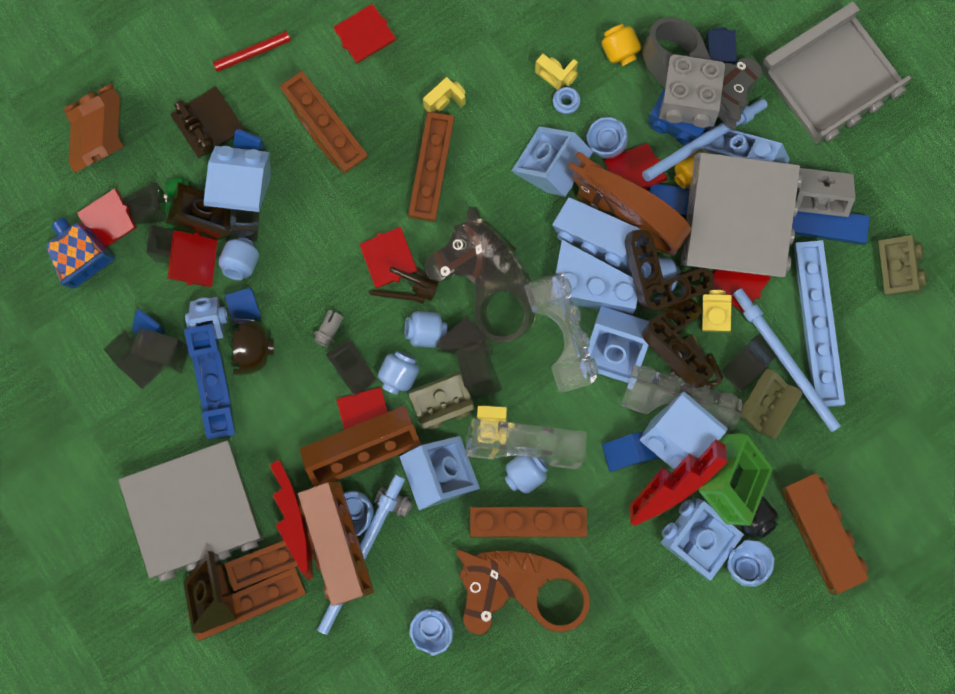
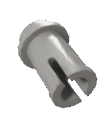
(328, 329)
(403, 505)

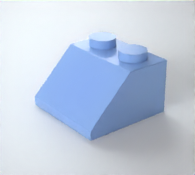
(547, 160)
(237, 178)
(617, 343)
(682, 430)
(439, 472)

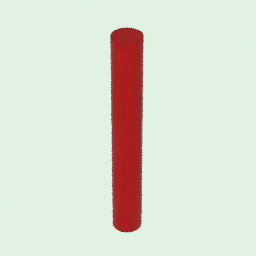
(251, 51)

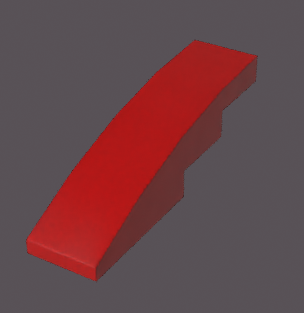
(671, 488)
(294, 526)

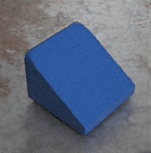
(247, 141)
(243, 305)
(144, 321)

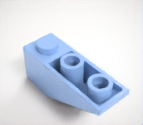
(747, 146)

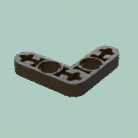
(654, 282)
(660, 331)

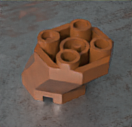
(94, 127)

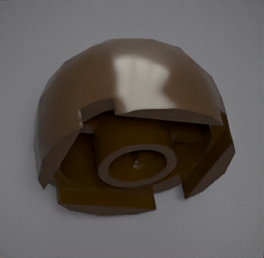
(251, 346)

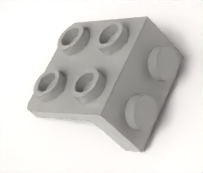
(692, 91)

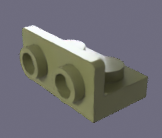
(902, 265)

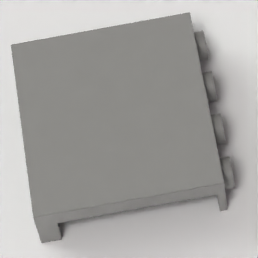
(833, 75)
(741, 214)
(189, 510)

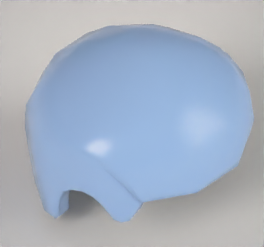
(607, 137)
(360, 510)
(751, 563)
(431, 631)

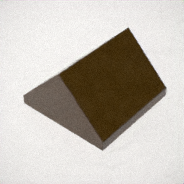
(191, 215)
(209, 595)

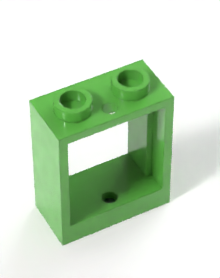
(740, 505)

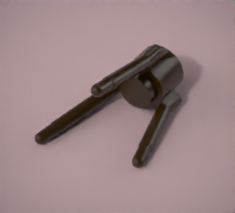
(423, 286)

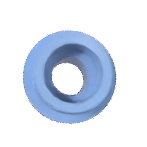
(566, 92)

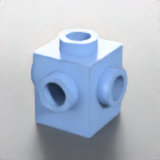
(207, 311)

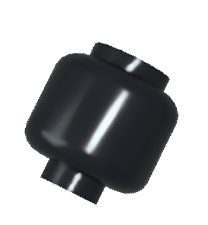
(763, 522)

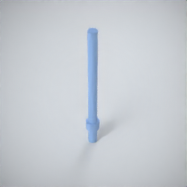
(702, 141)
(754, 314)
(386, 503)

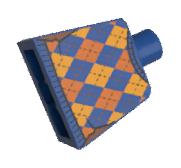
(77, 253)

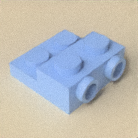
(700, 537)

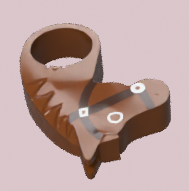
(630, 204)
(507, 575)

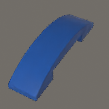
(211, 381)

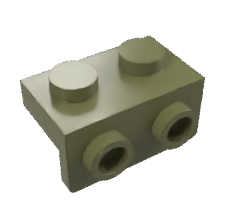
(441, 401)
(770, 404)

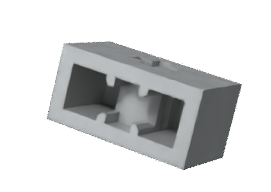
(826, 192)

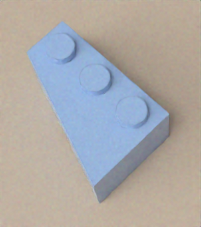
(595, 233)
(596, 282)

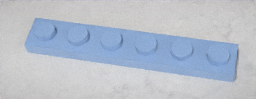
(819, 322)

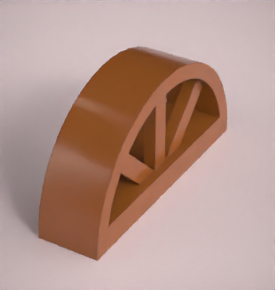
(323, 123)

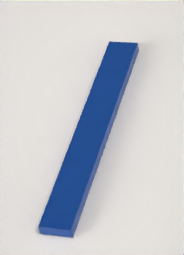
(837, 228)

